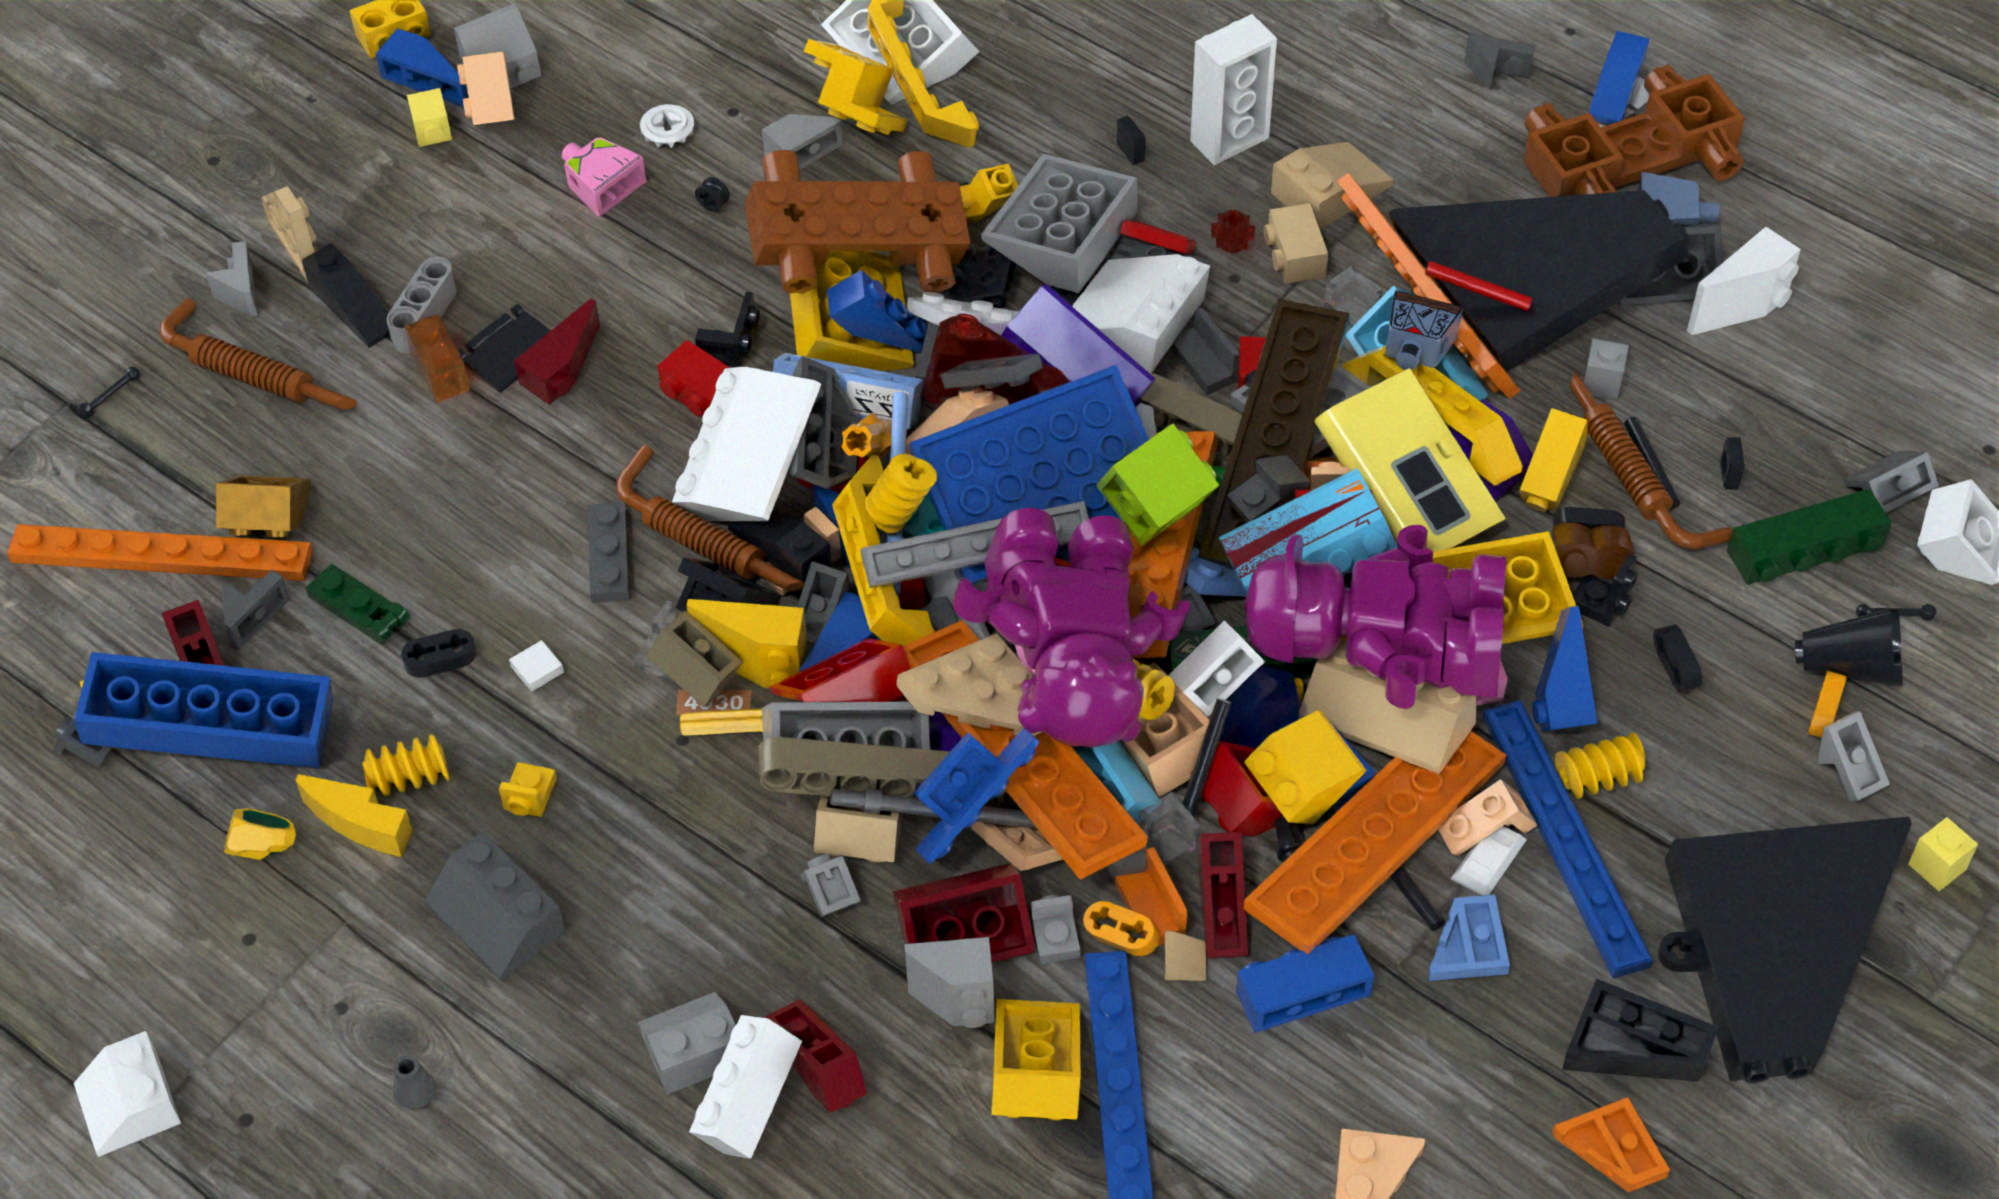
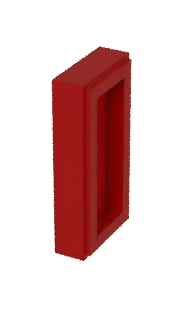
(1158, 236)

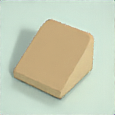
(1184, 957)

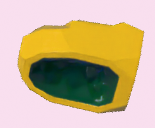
(258, 834)

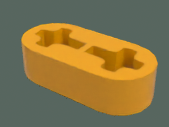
(1827, 703)
(1118, 936)

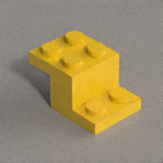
(855, 87)

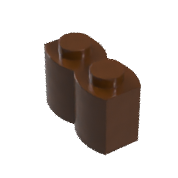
(1591, 550)

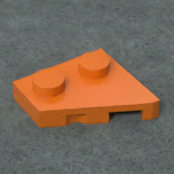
(1615, 1145)

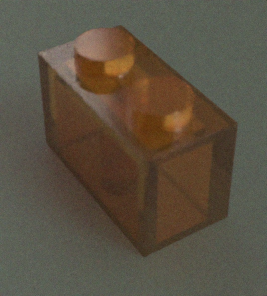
(437, 358)

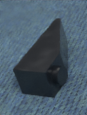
(346, 294)
(786, 543)

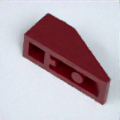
(557, 358)
(192, 634)
(1222, 894)
(823, 1059)

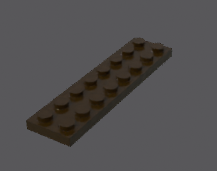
(1280, 406)

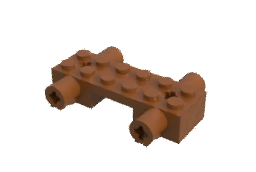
(1680, 126)
(802, 221)

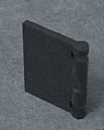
(500, 344)

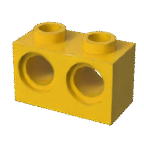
(381, 18)

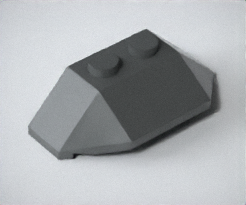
(819, 451)

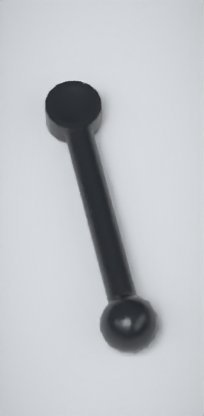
(86, 409)
(1927, 611)

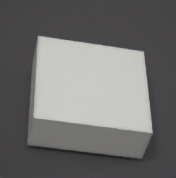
(536, 666)

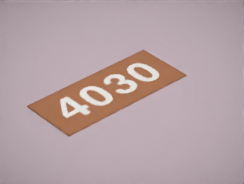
(724, 701)

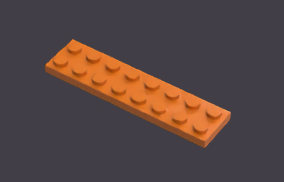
(1423, 285)
(1164, 560)
(1054, 786)
(1367, 843)

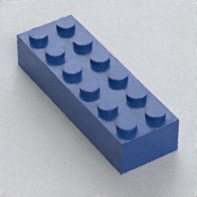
(204, 710)

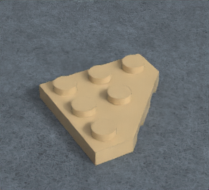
(288, 221)
(974, 683)

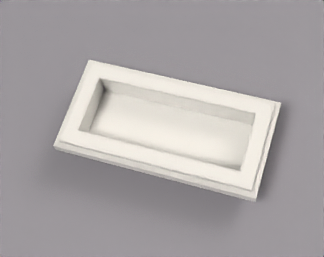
(1488, 861)

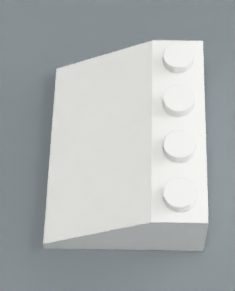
(930, 35)
(1144, 302)
(745, 445)

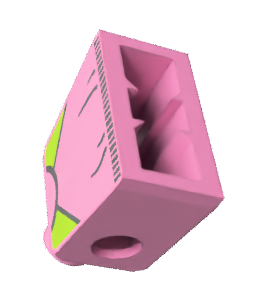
(602, 173)

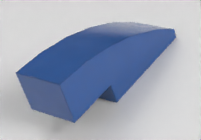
(1618, 77)

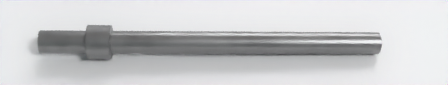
(873, 802)

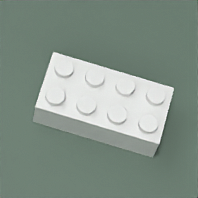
(1232, 89)

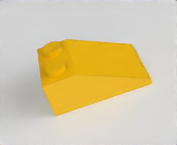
(763, 636)
(1036, 1059)

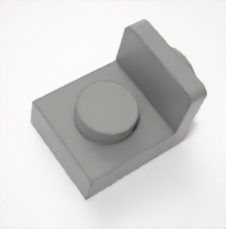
(830, 884)
(1054, 929)

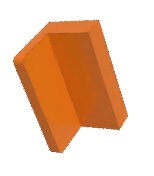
(1154, 896)

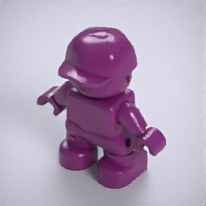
(1397, 616)

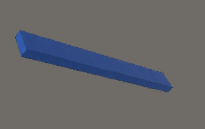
(1568, 840)

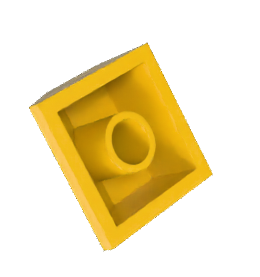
(1305, 768)

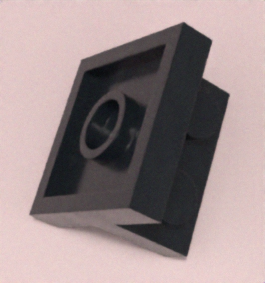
(716, 583)

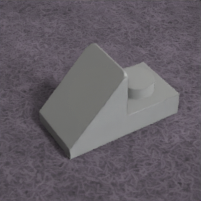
(237, 283)
(1854, 756)

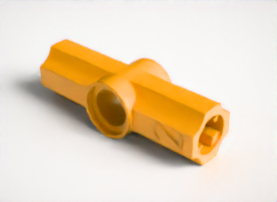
(868, 437)

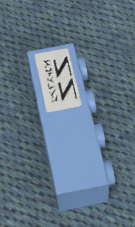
(866, 388)

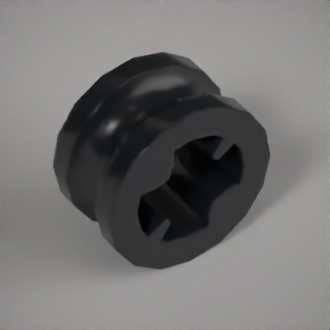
(712, 194)

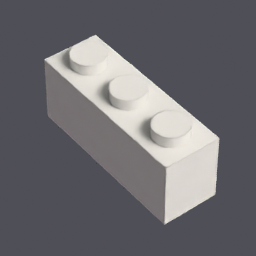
(745, 1086)

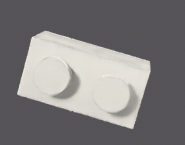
(1216, 668)

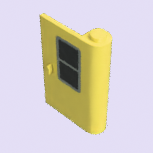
(1410, 462)

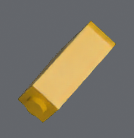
(1554, 461)

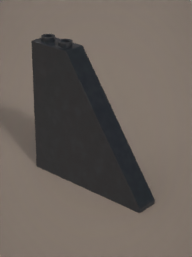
(1561, 251)
(1781, 932)

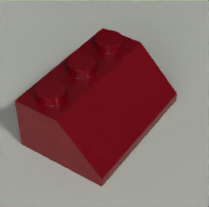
(969, 907)

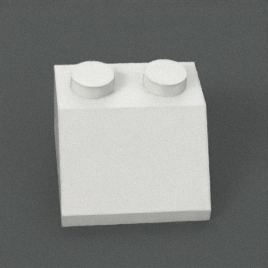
(1962, 532)
(125, 1095)

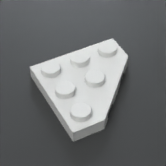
(936, 308)

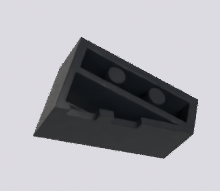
(1638, 1038)

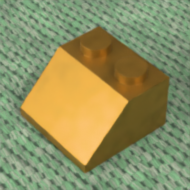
(261, 504)

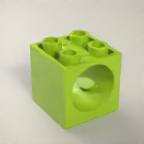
(1158, 484)

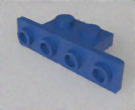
(965, 784)

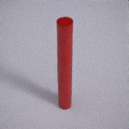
(1478, 286)

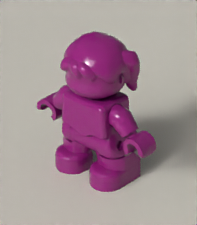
(1070, 624)

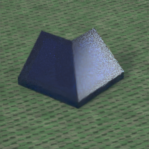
(1261, 707)

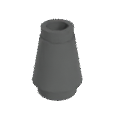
(412, 1083)

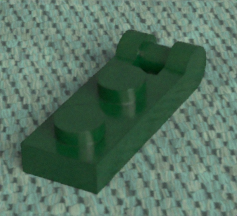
(356, 603)

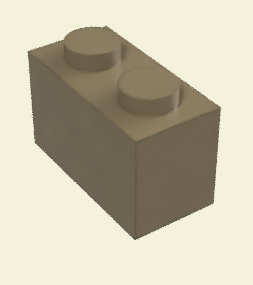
(694, 658)

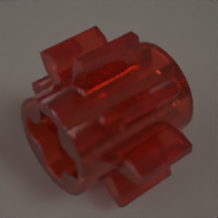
(1232, 231)

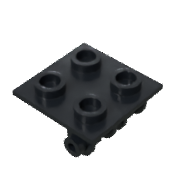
(983, 275)

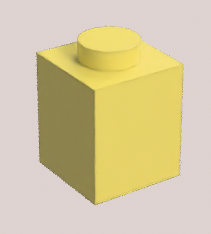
(429, 117)
(1943, 854)

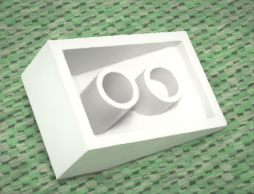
(1746, 284)

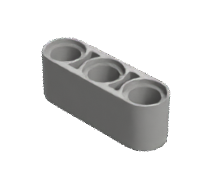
(424, 296)

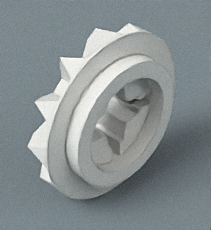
(678, 118)

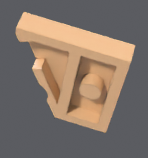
(1019, 845)
(1374, 1163)

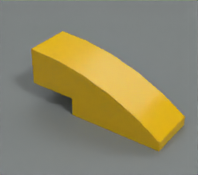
(356, 814)

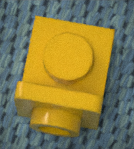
(528, 789)

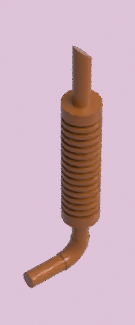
(245, 364)
(1636, 473)
(697, 533)

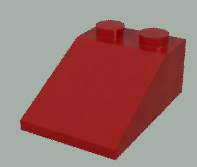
(853, 675)

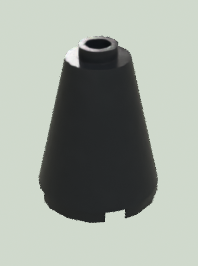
(1857, 648)

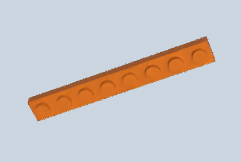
(159, 552)

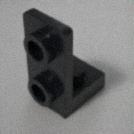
(730, 346)
(1604, 600)

